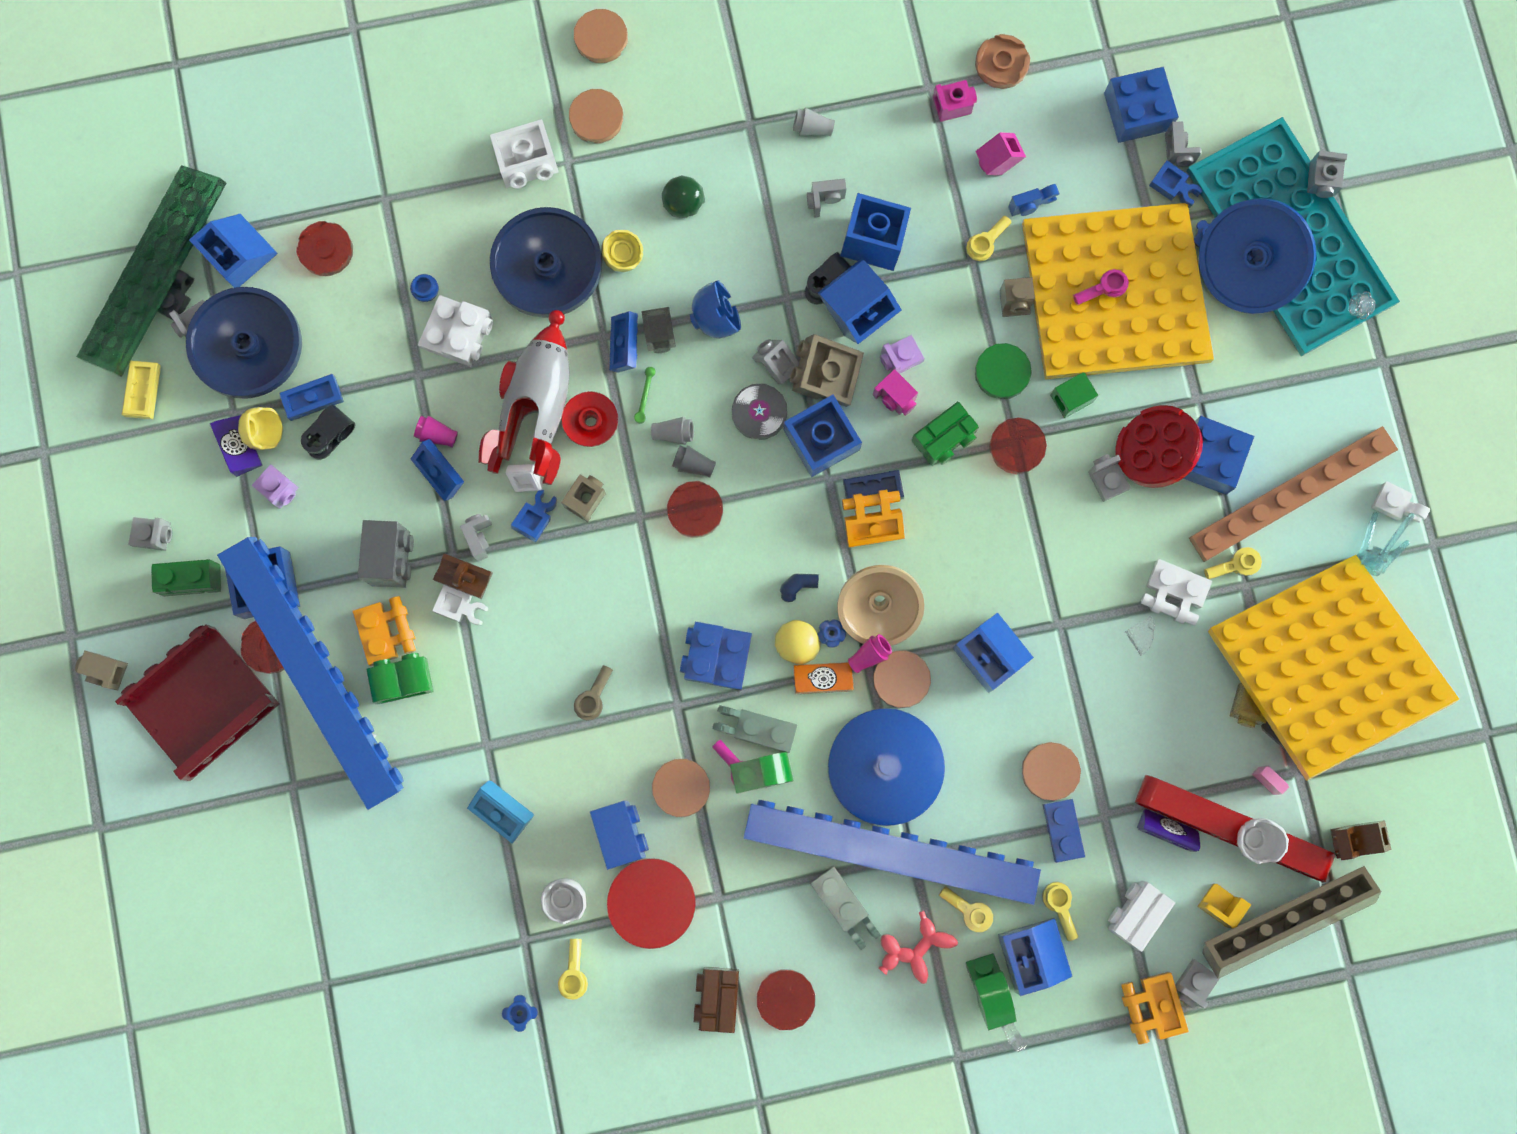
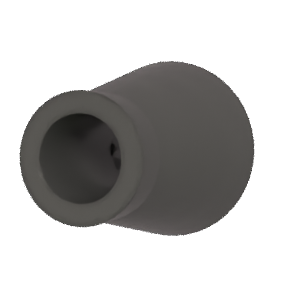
(693, 462)

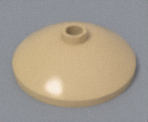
(893, 617)

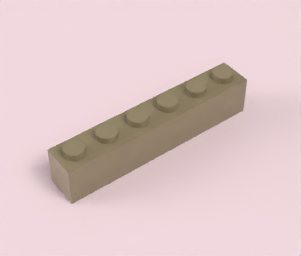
(1291, 922)

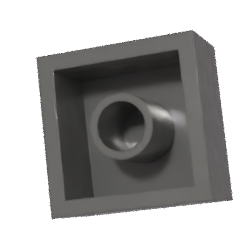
(385, 554)

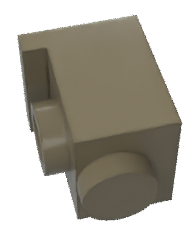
(1017, 296)
(582, 486)
(101, 670)

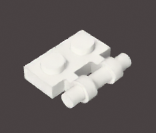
(1179, 584)

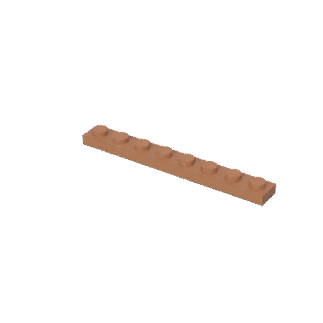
(1293, 494)

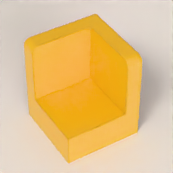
(1224, 906)

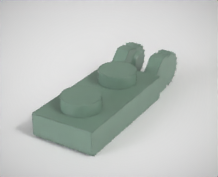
(758, 729)
(843, 904)

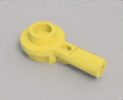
(981, 246)
(1245, 562)
(1058, 898)
(976, 915)
(573, 982)

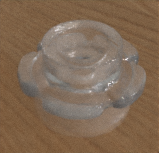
(1361, 305)

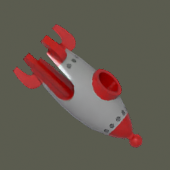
(528, 386)

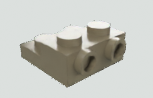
(826, 369)

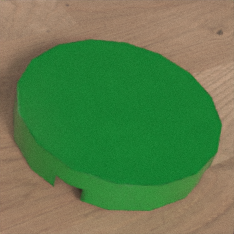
(1003, 371)

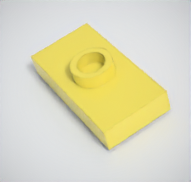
(141, 390)

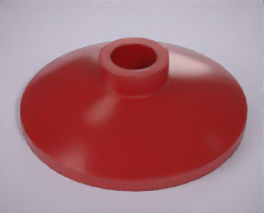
(585, 406)

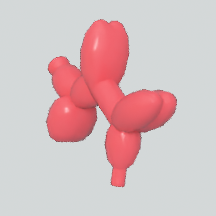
(914, 956)

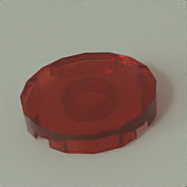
(324, 248)
(1017, 445)
(695, 509)
(258, 652)
(786, 999)

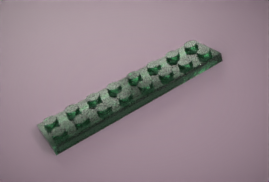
(151, 270)

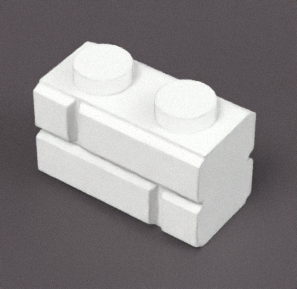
(1140, 915)

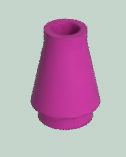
(434, 430)
(872, 652)

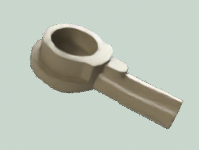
(588, 704)

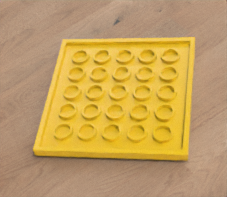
(1150, 325)
(1332, 666)

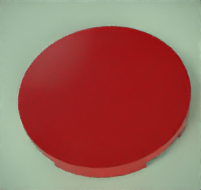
(1159, 446)
(651, 903)

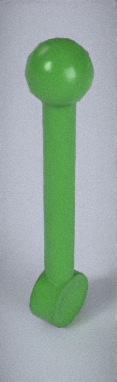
(640, 416)

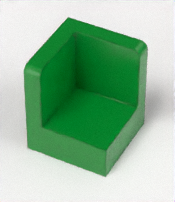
(1074, 395)

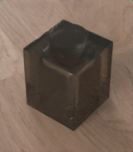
(658, 330)

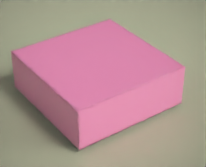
(1270, 780)

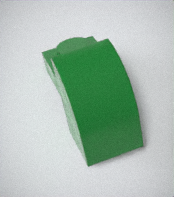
(761, 772)
(991, 991)

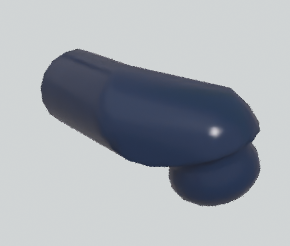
(796, 583)

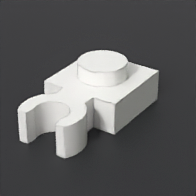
(455, 605)

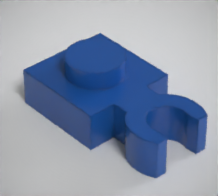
(1171, 182)
(1028, 202)
(533, 519)

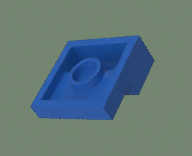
(716, 655)

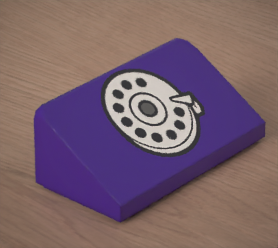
(237, 455)
(1169, 831)

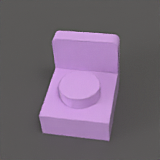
(901, 355)
(275, 487)

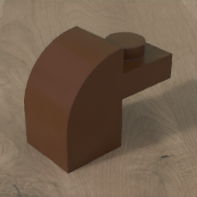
(1360, 840)

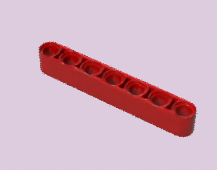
(1225, 824)

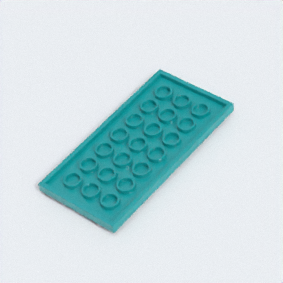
(1277, 168)

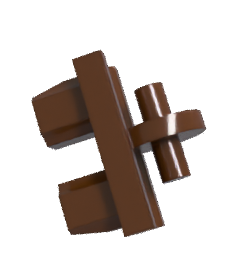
(462, 576)

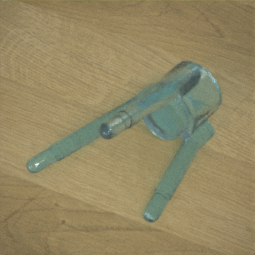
(1376, 558)

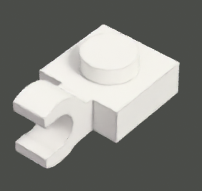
(1396, 502)

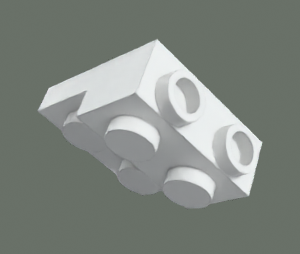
(524, 154)
(456, 330)

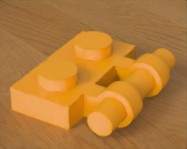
(875, 526)
(376, 633)
(1163, 1004)

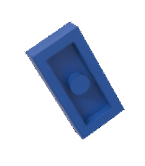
(623, 342)
(311, 397)
(437, 470)
(1063, 830)

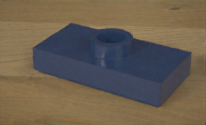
(873, 483)

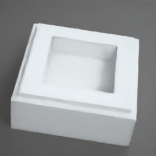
(523, 479)

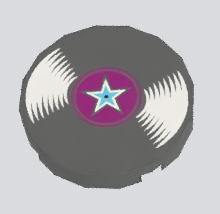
(759, 411)

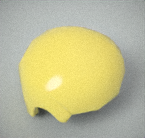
(622, 250)
(260, 428)
(797, 642)

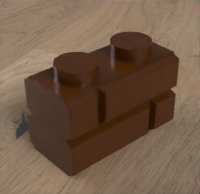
(718, 999)

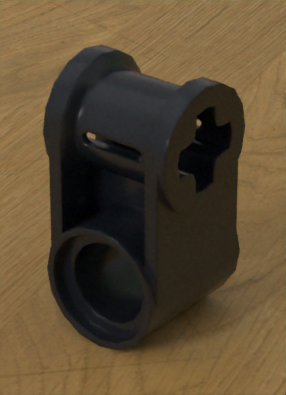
(825, 274)
(329, 430)

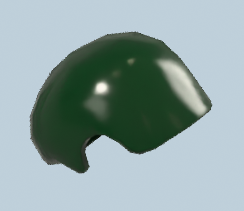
(682, 196)

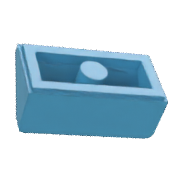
(500, 811)

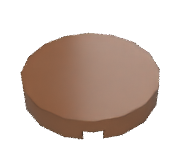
(600, 35)
(1002, 61)
(596, 116)
(902, 679)
(1051, 771)
(681, 787)

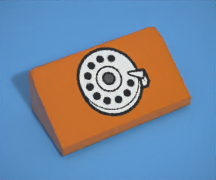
(823, 678)

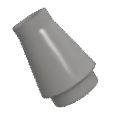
(811, 123)
(675, 430)

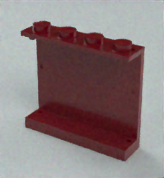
(198, 701)

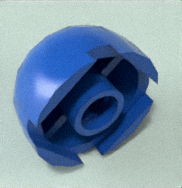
(714, 312)

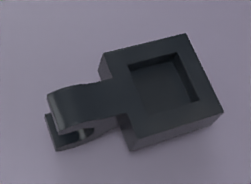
(176, 297)

